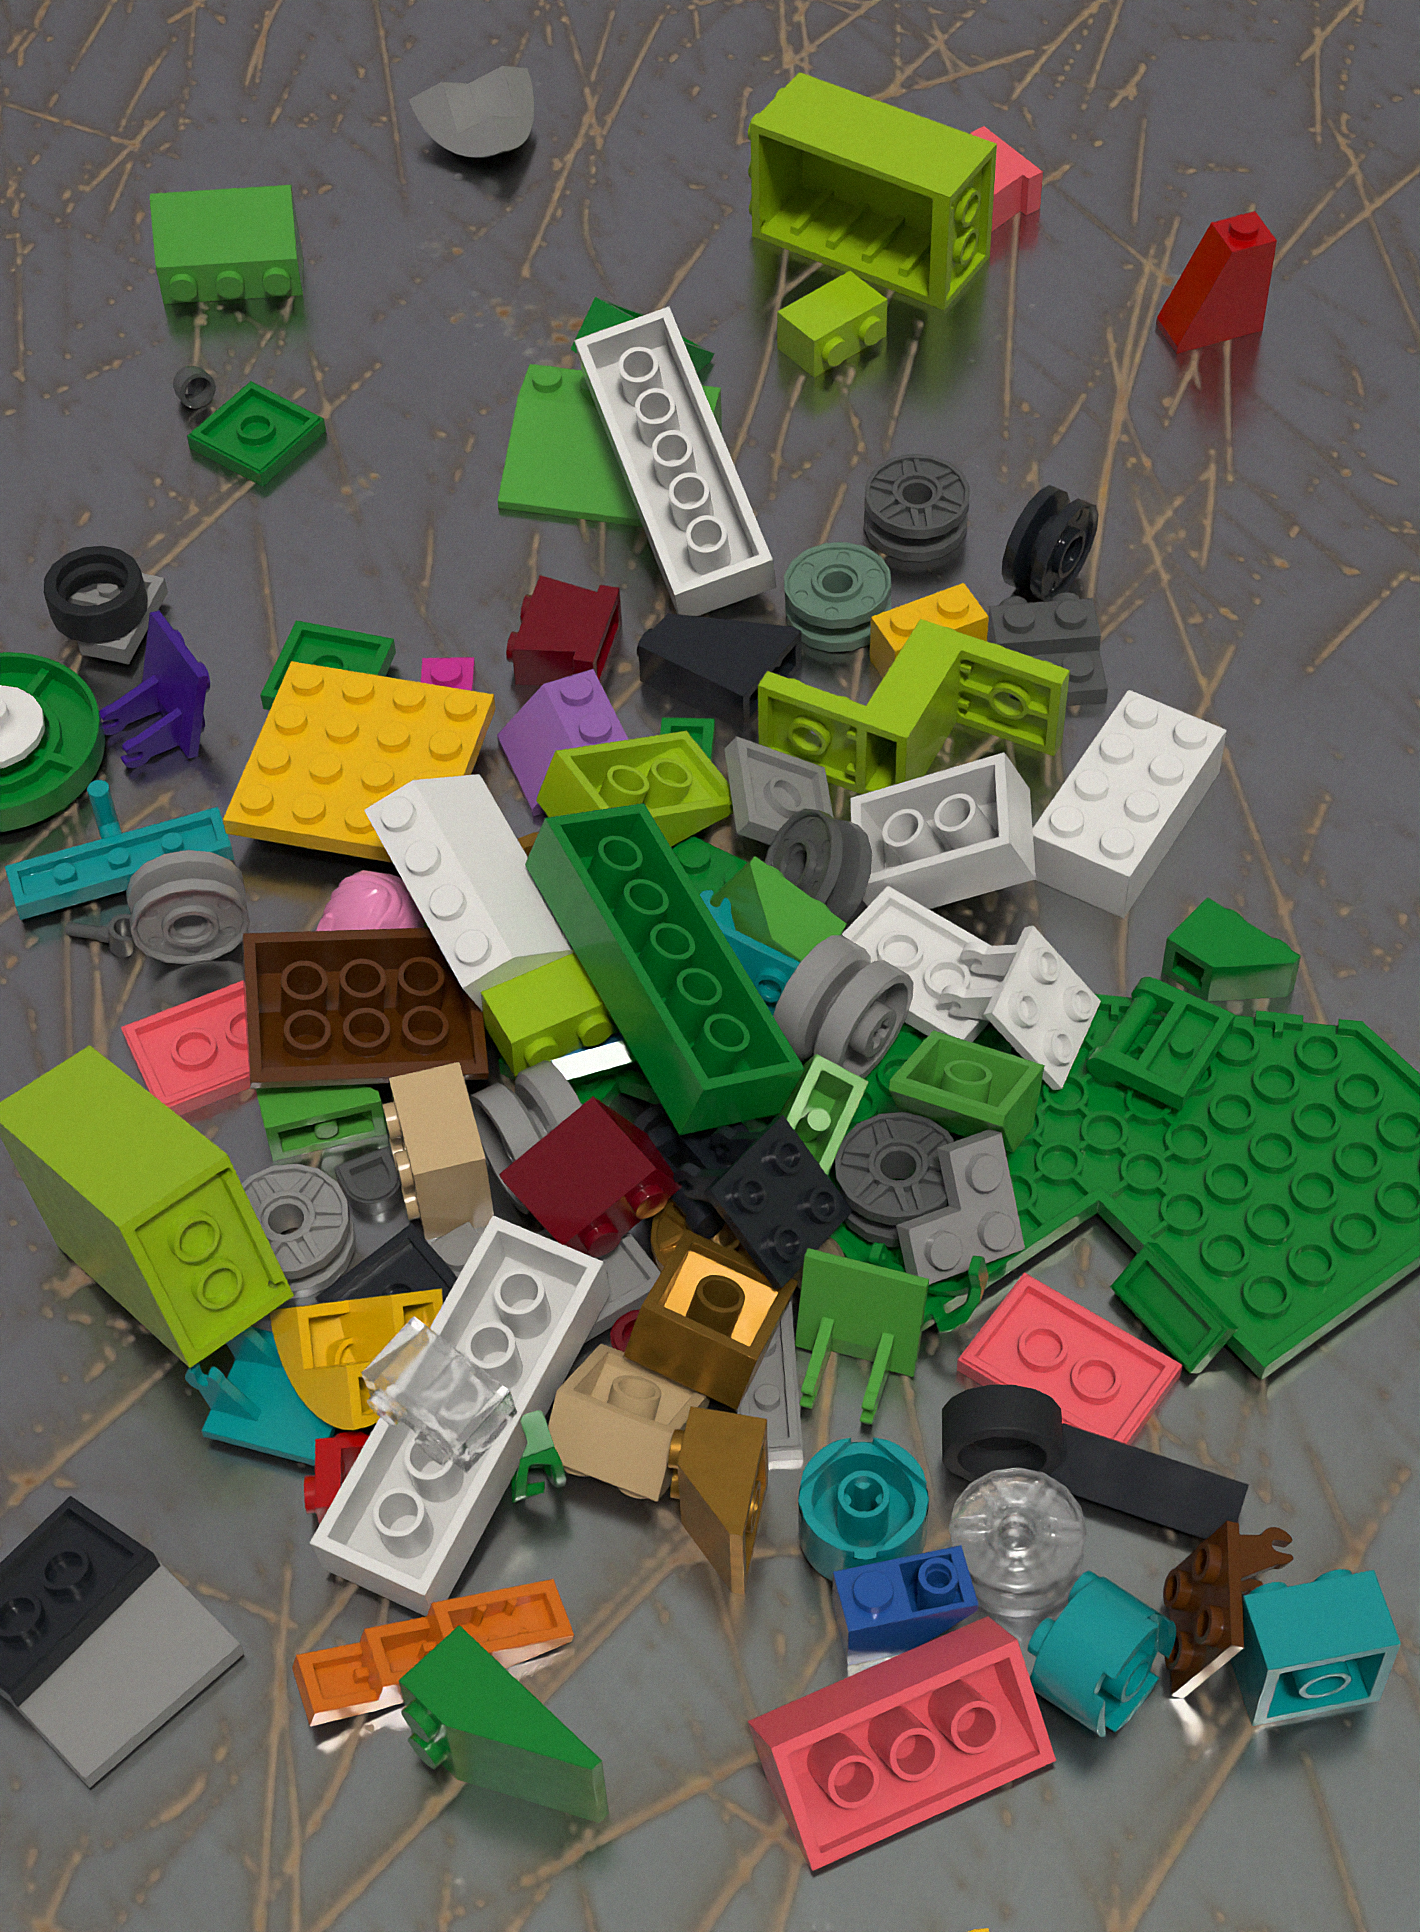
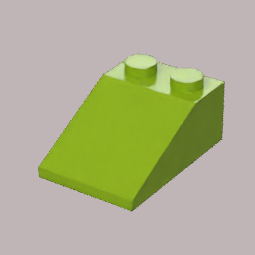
(659, 770)

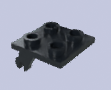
(770, 1196)

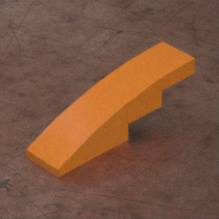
(365, 1675)

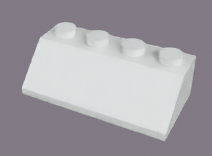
(468, 880)

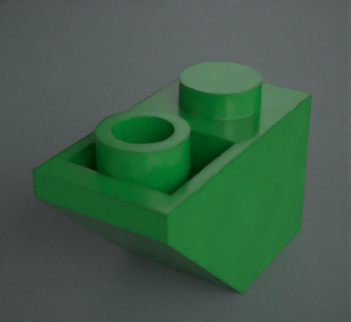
(1227, 957)

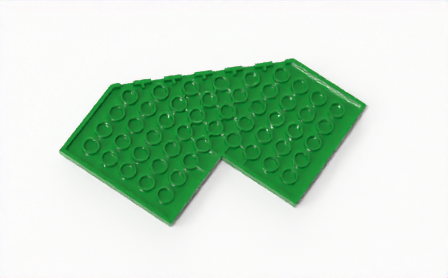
(1271, 1188)

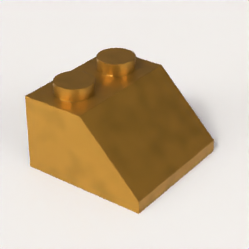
(708, 1320)
(721, 1487)

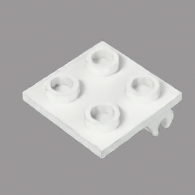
(1038, 1006)

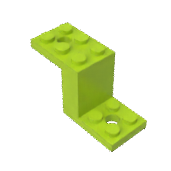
(928, 689)

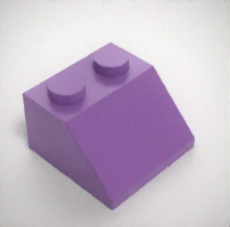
(557, 717)

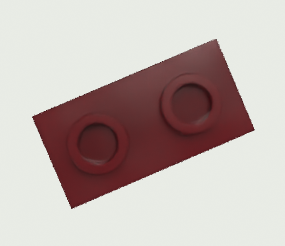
(564, 632)

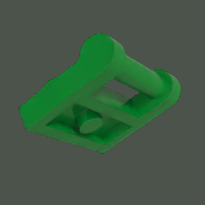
(1177, 1050)

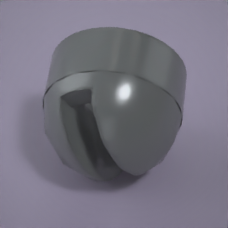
(199, 384)

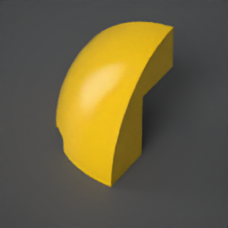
(333, 1342)

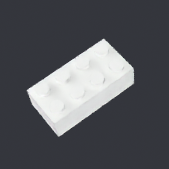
(1126, 803)

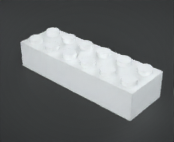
(676, 464)
(400, 1515)

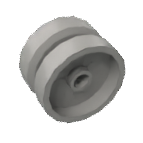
(844, 1006)
(518, 1120)

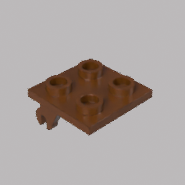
(1207, 1600)

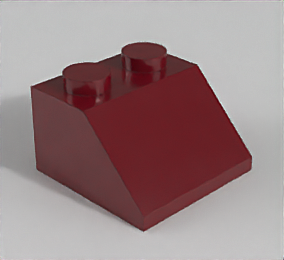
(592, 1179)

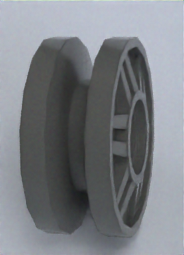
(916, 507)
(824, 859)
(884, 1150)

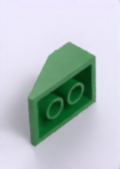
(496, 1732)

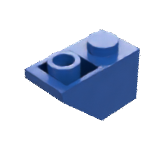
(901, 1603)

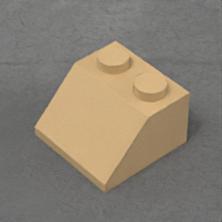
(619, 1422)

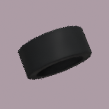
(90, 567)
(1001, 1430)

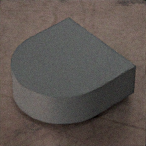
(370, 1182)

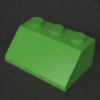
(227, 244)

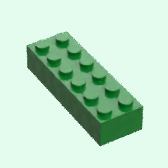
(663, 968)

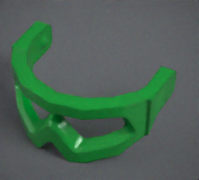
(934, 1309)
(537, 1454)

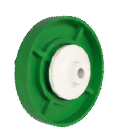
(47, 738)

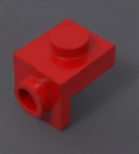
(332, 1464)

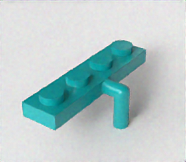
(108, 863)

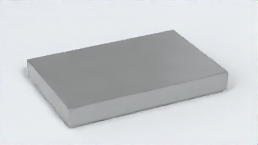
(130, 1676)

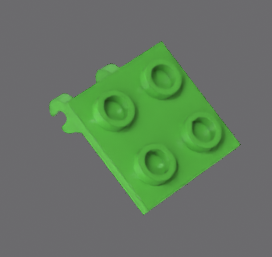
(859, 1314)

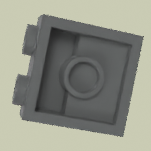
(1057, 632)

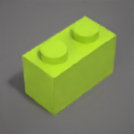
(832, 323)
(546, 1014)

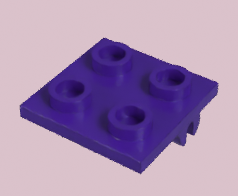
(170, 685)

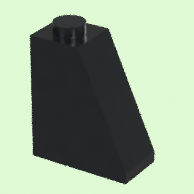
(717, 662)

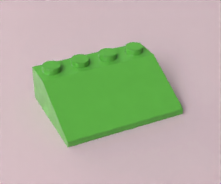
(561, 453)

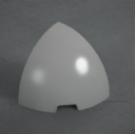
(481, 116)

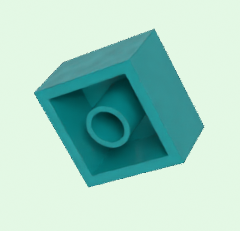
(1314, 1646)

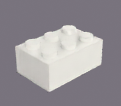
(949, 833)

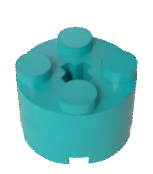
(861, 1505)
(1099, 1653)

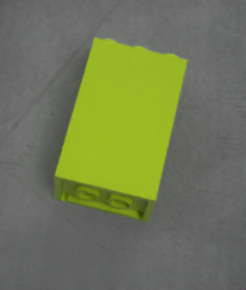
(871, 189)
(143, 1204)

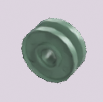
(835, 594)

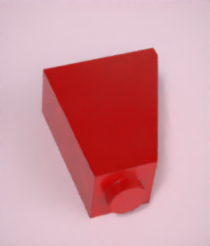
(1222, 285)

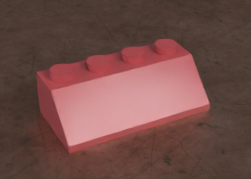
(902, 1741)

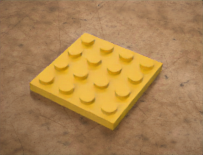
(345, 744)

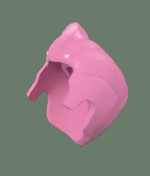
(370, 902)

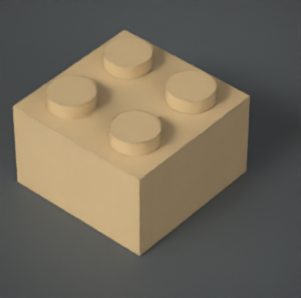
(438, 1150)

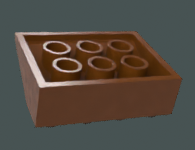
(355, 1008)

